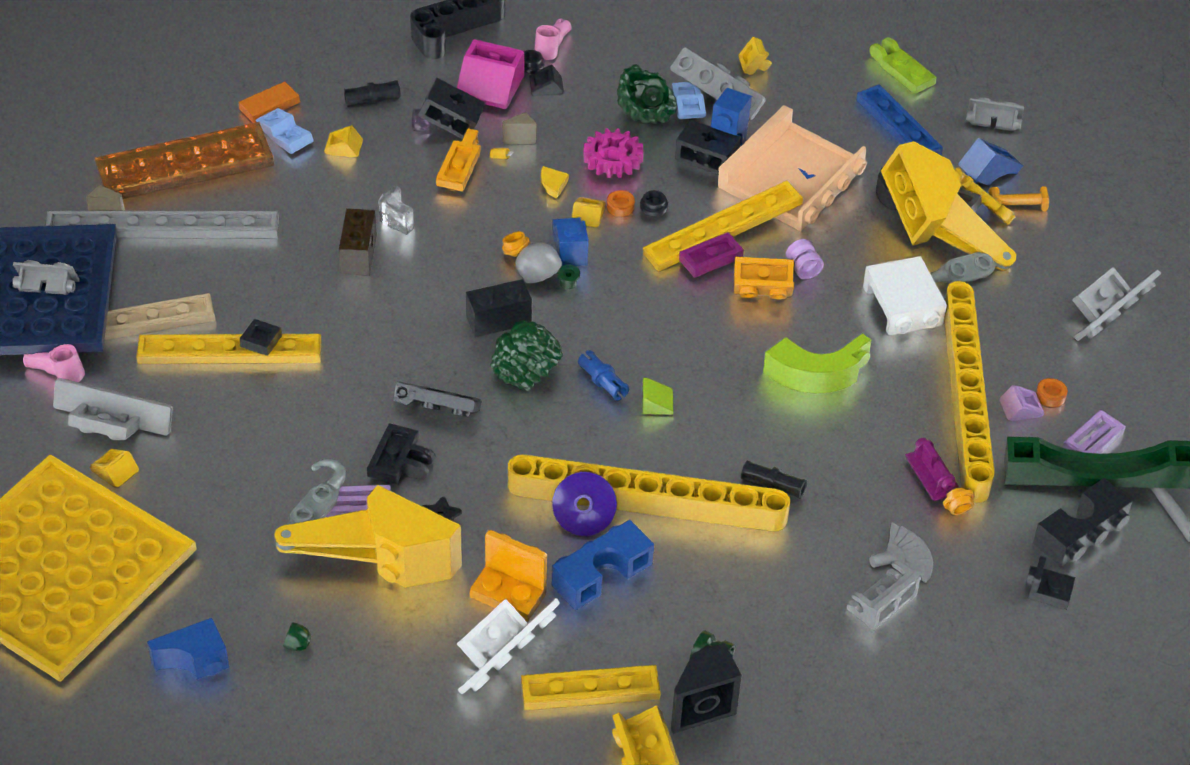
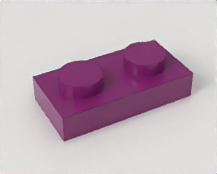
(710, 254)

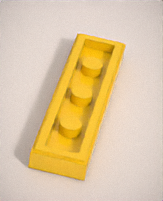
(590, 687)

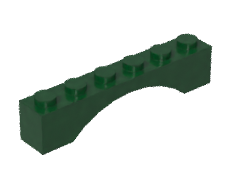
(1042, 463)

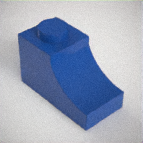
(732, 113)
(988, 162)
(571, 241)
(192, 649)

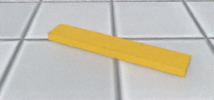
(733, 219)
(224, 349)

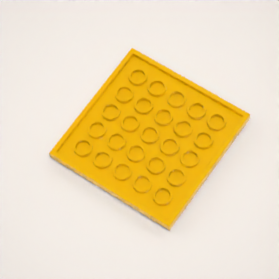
(75, 564)

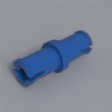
(603, 375)

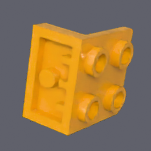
(511, 573)

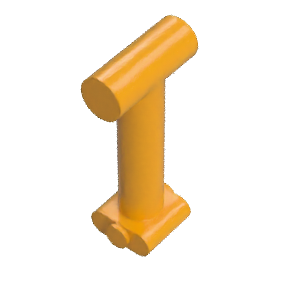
(1022, 199)

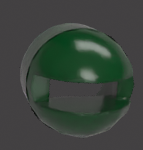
(297, 637)

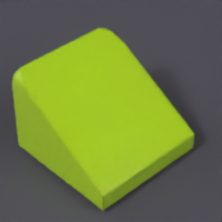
(656, 398)

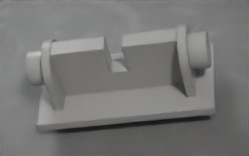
(983, 109)
(58, 277)

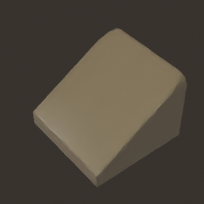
(519, 130)
(104, 200)

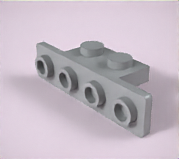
(713, 78)
(1104, 298)
(110, 411)

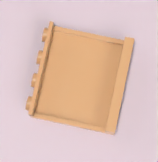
(775, 156)

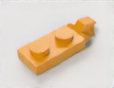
(459, 162)

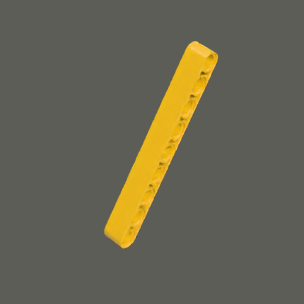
(968, 391)
(658, 493)

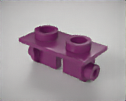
(931, 470)

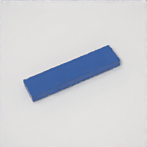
(895, 118)

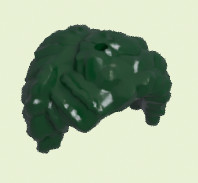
(636, 94)
(525, 354)

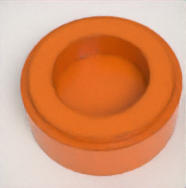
(620, 203)
(1051, 392)

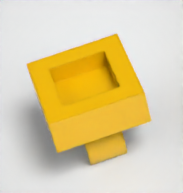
(754, 57)

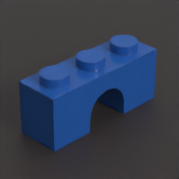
(621, 549)

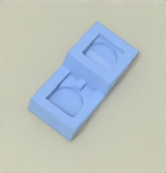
(688, 100)
(283, 131)

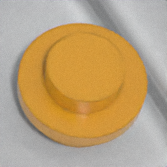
(514, 243)
(959, 501)

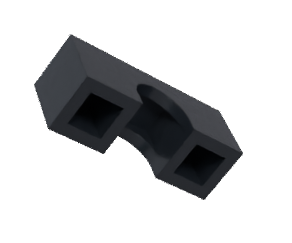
(1068, 538)

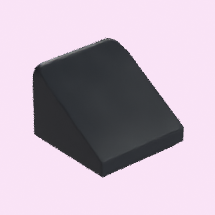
(546, 82)

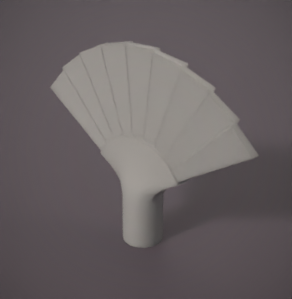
(907, 548)

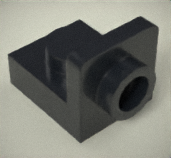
(1049, 586)

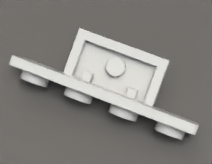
(496, 635)

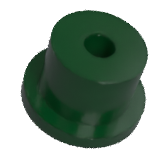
(568, 276)

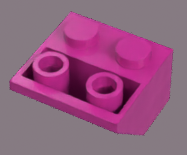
(491, 73)

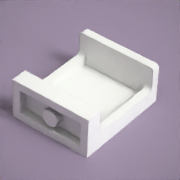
(906, 295)

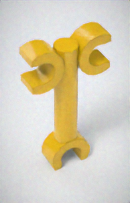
(1000, 210)

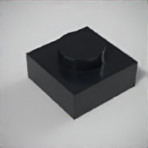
(260, 337)

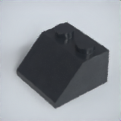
(706, 689)

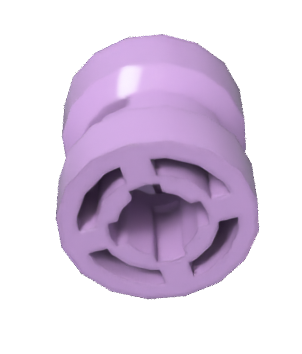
(806, 262)

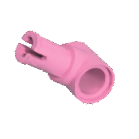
(550, 37)
(60, 361)

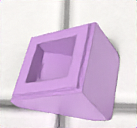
(1021, 404)

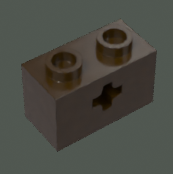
(357, 242)

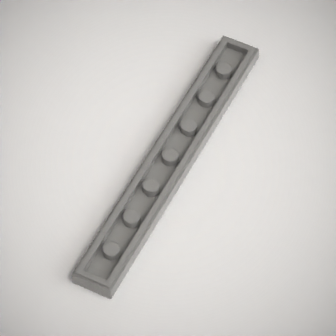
(175, 223)

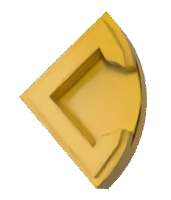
(553, 181)

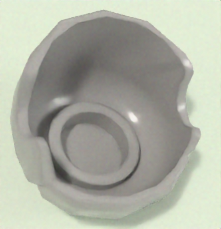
(537, 262)

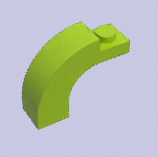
(816, 372)

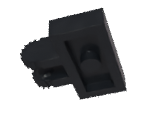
(394, 453)

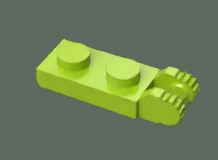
(902, 66)

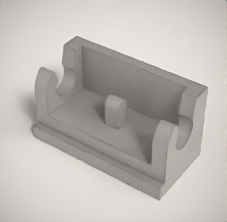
(885, 595)

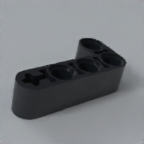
(450, 17)

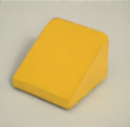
(344, 142)
(589, 210)
(115, 467)

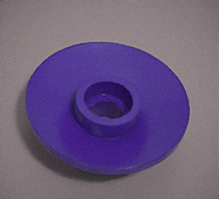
(601, 500)

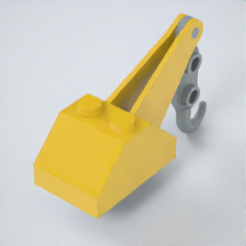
(929, 205)
(395, 533)

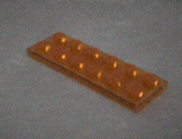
(185, 161)

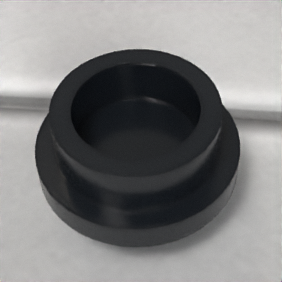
(533, 61)
(654, 203)

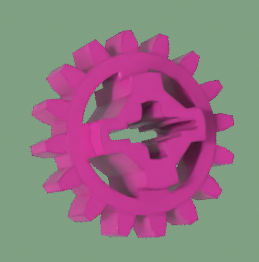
(613, 153)

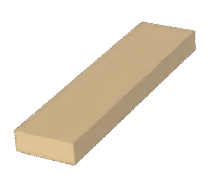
(159, 316)

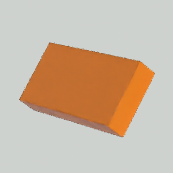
(278, 96)

